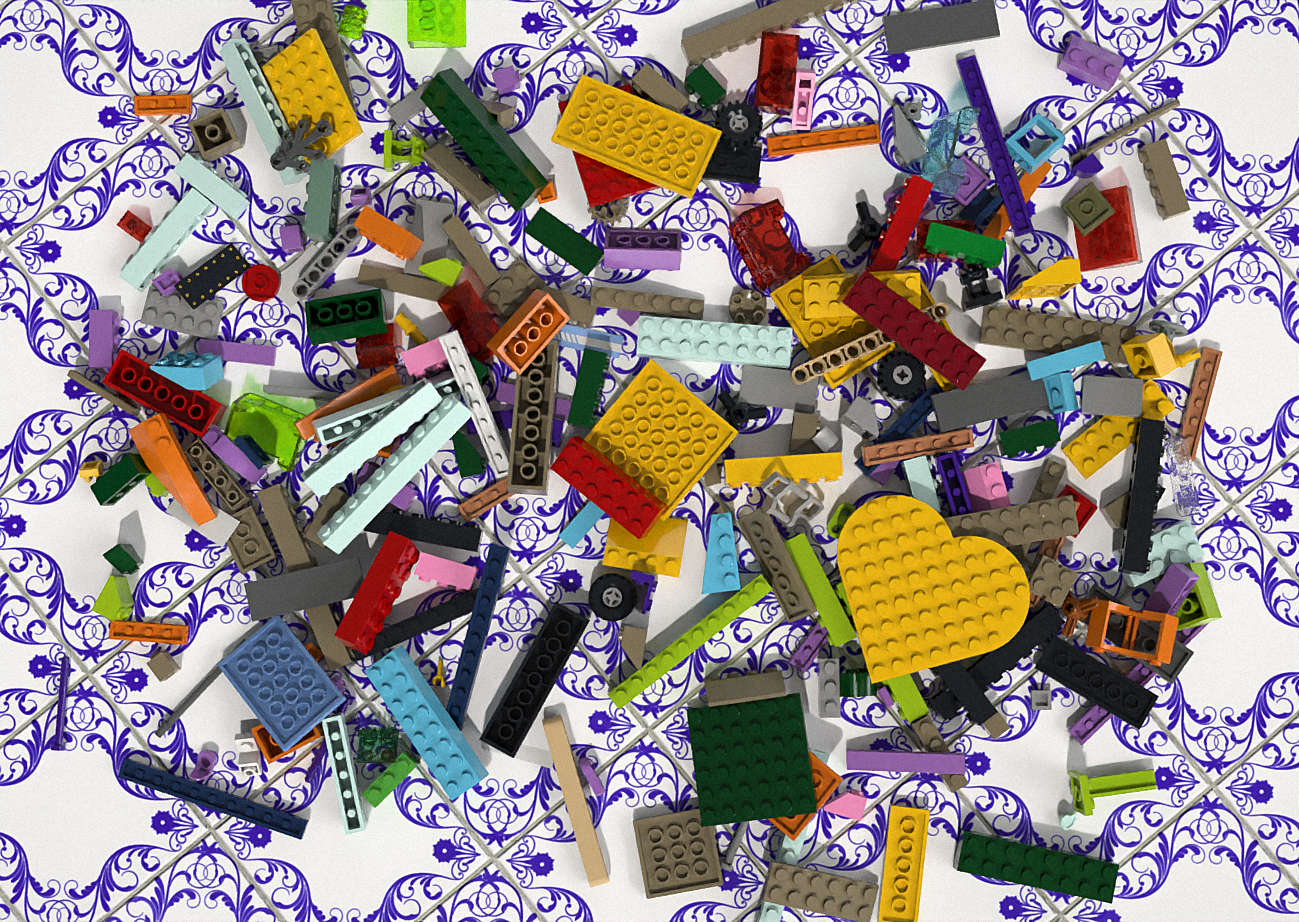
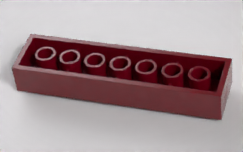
(911, 329)

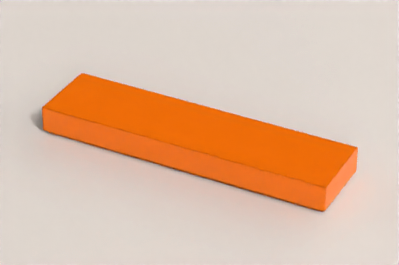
(149, 632)

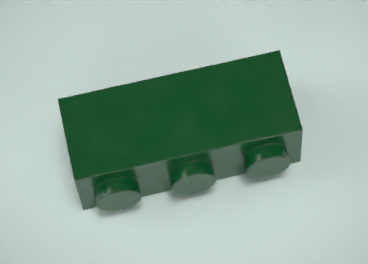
(1028, 438)
(120, 479)

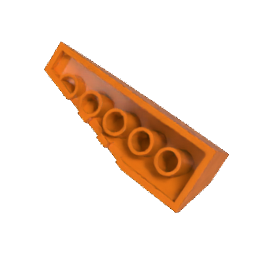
(171, 467)

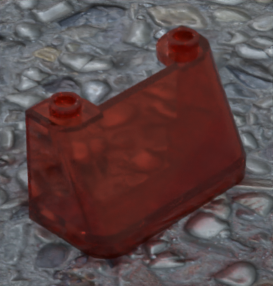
(766, 245)

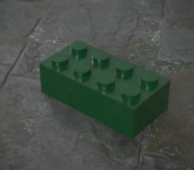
(346, 316)

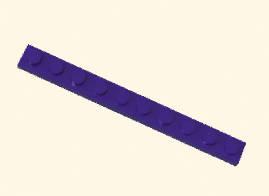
(995, 147)

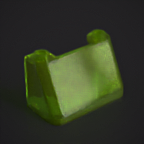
(269, 426)

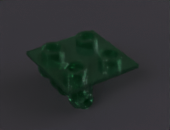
(377, 745)

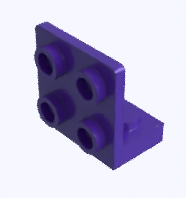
(641, 579)

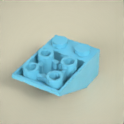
(190, 369)

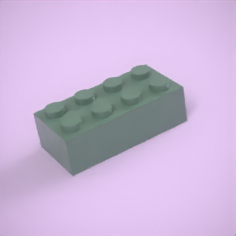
(322, 200)

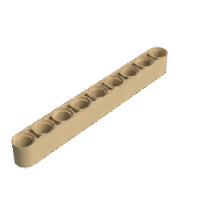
(861, 349)
(575, 801)

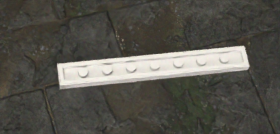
(476, 402)

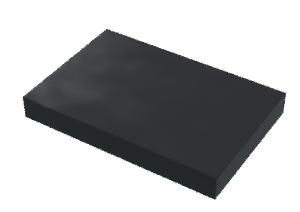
(733, 166)

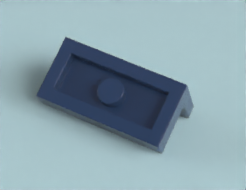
(980, 207)

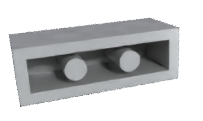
(828, 688)

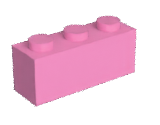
(446, 572)

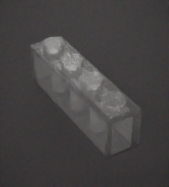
(1182, 476)

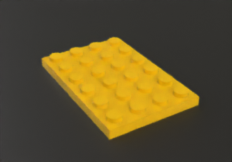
(311, 90)
(827, 333)

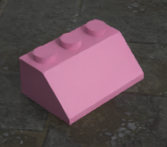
(986, 487)

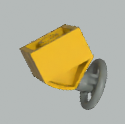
(1153, 354)

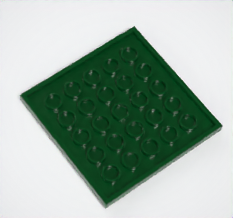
(752, 760)

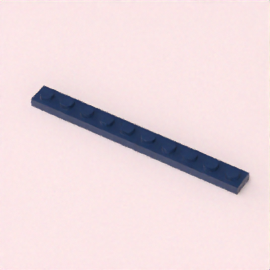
(477, 632)
(213, 798)

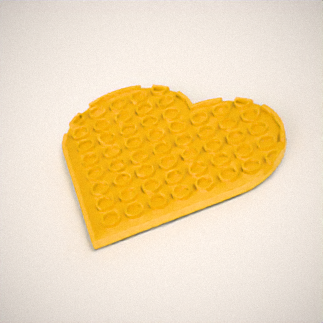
(922, 592)

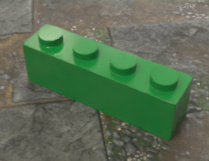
(964, 245)

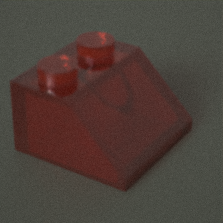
(377, 349)

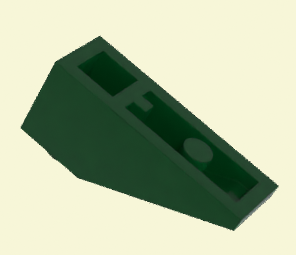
(468, 458)

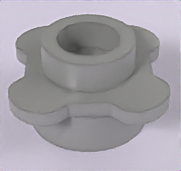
(912, 115)

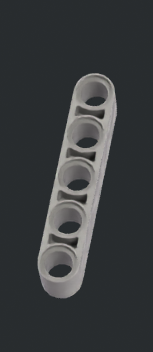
(326, 271)

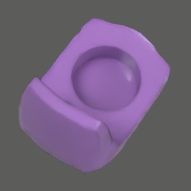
(204, 765)

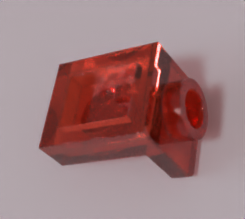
(134, 226)

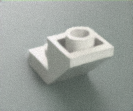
(249, 755)

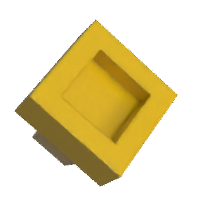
(91, 468)

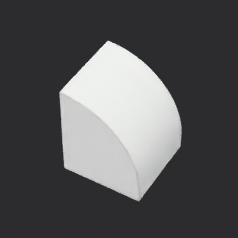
(824, 439)

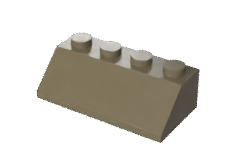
(462, 179)
(745, 687)

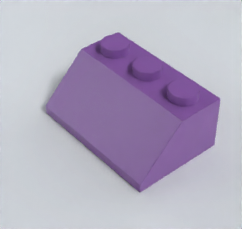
(1091, 63)

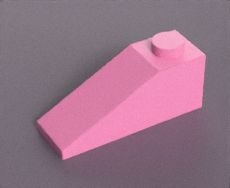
(803, 98)

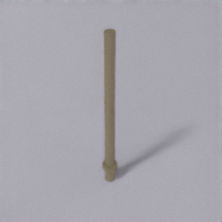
(1083, 153)

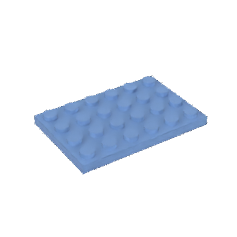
(281, 682)

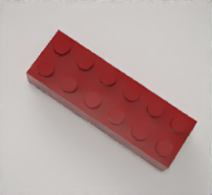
(183, 406)
(608, 487)
(378, 593)

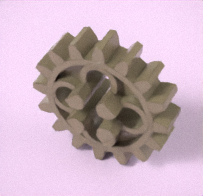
(602, 214)

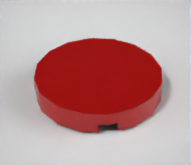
(261, 283)

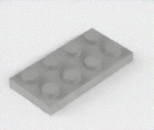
(176, 314)

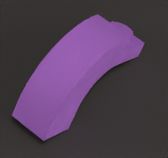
(232, 454)

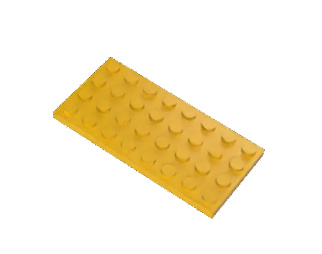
(636, 136)

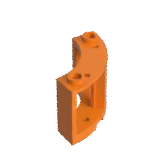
(1098, 627)

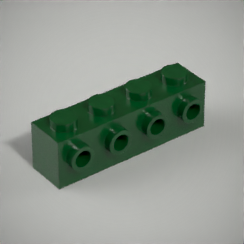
(588, 388)

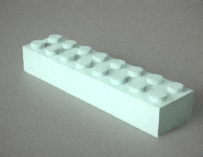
(714, 342)

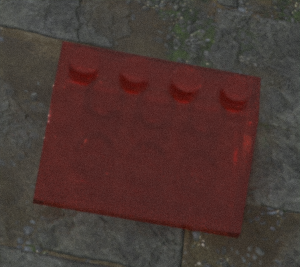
(1115, 240)

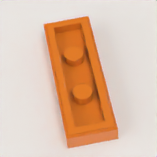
(163, 105)

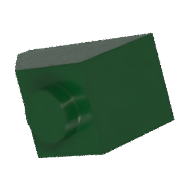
(124, 558)

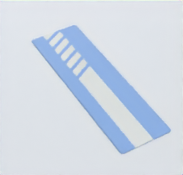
(580, 338)

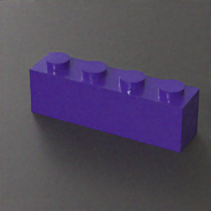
(953, 485)

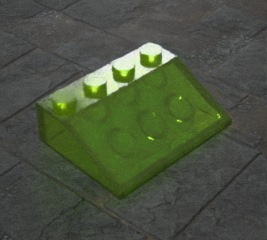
(436, 23)

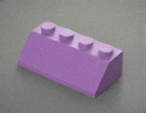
(642, 249)

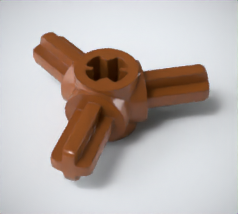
(1076, 609)

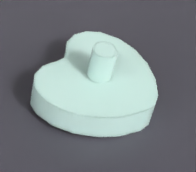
(1067, 821)

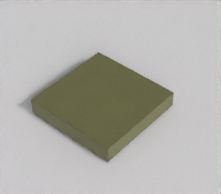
(1088, 208)

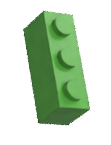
(390, 779)

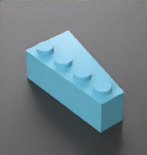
(721, 560)

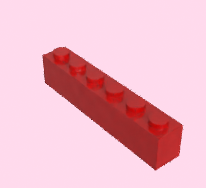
(900, 224)

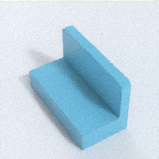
(1060, 393)

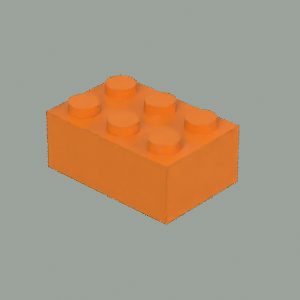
(387, 234)
(272, 750)

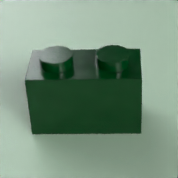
(704, 88)

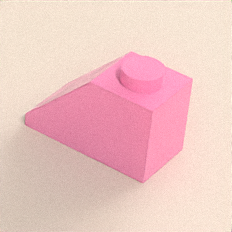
(847, 804)

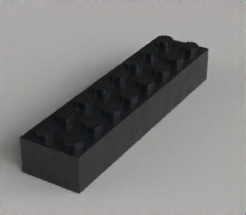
(534, 679)

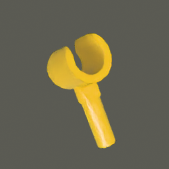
(438, 678)

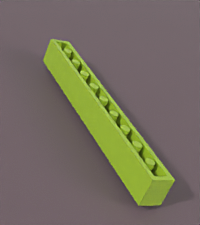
(689, 641)

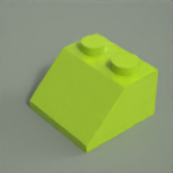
(115, 599)

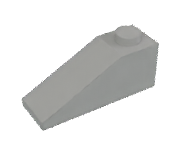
(906, 143)

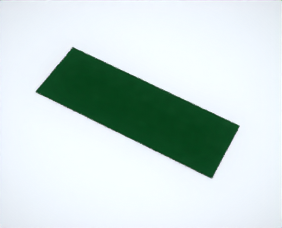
(563, 241)

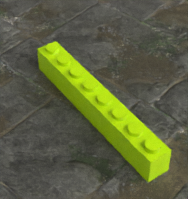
(901, 688)

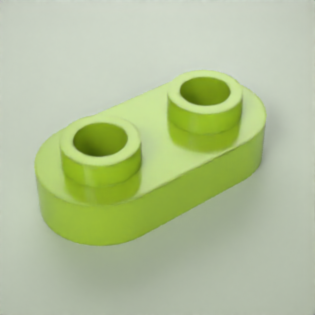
(839, 519)

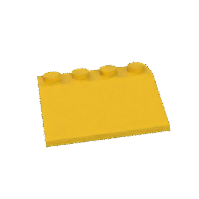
(1050, 282)
(656, 554)

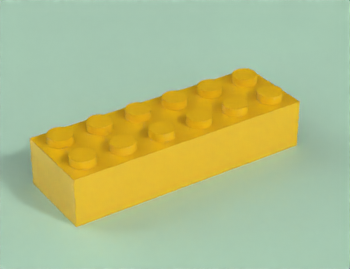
(822, 291)
(796, 467)

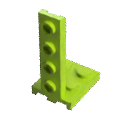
(1087, 788)

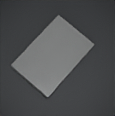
(1112, 396)

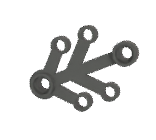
(299, 146)

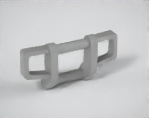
(796, 507)

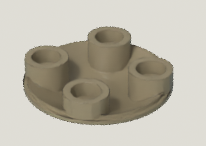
(747, 307)

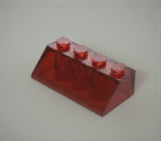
(776, 72)
(470, 319)

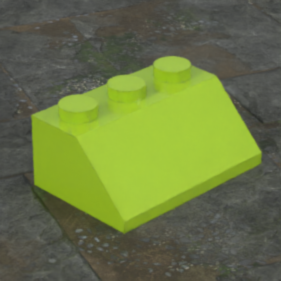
(1200, 604)

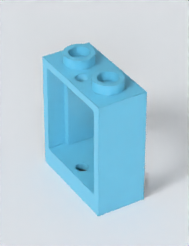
(1021, 156)

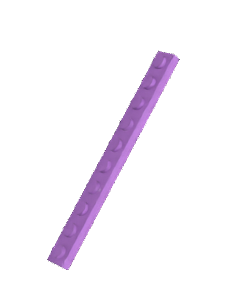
(1096, 717)

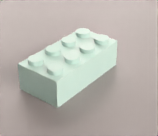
(1170, 545)

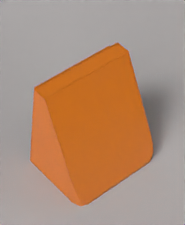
(548, 193)

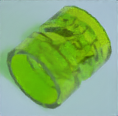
(353, 22)

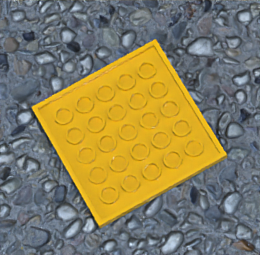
(661, 435)

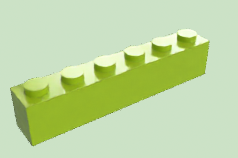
(820, 590)

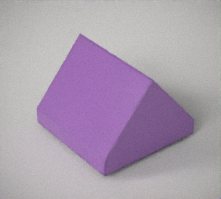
(361, 196)

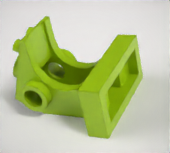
(393, 151)

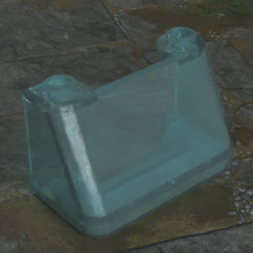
(938, 163)

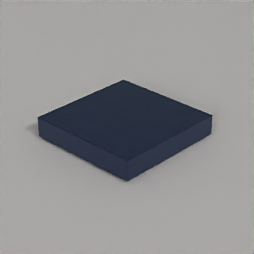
(253, 451)

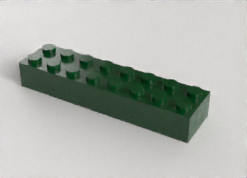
(484, 139)
(1036, 865)

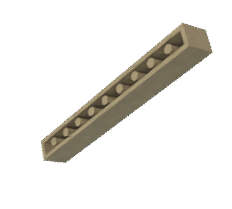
(749, 27)
(298, 557)

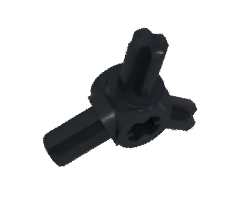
(862, 233)
(747, 414)

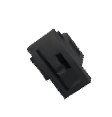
(981, 298)

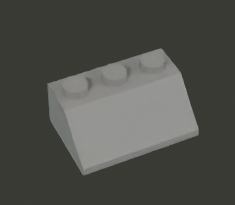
(861, 418)

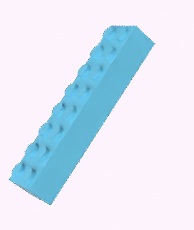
(426, 722)

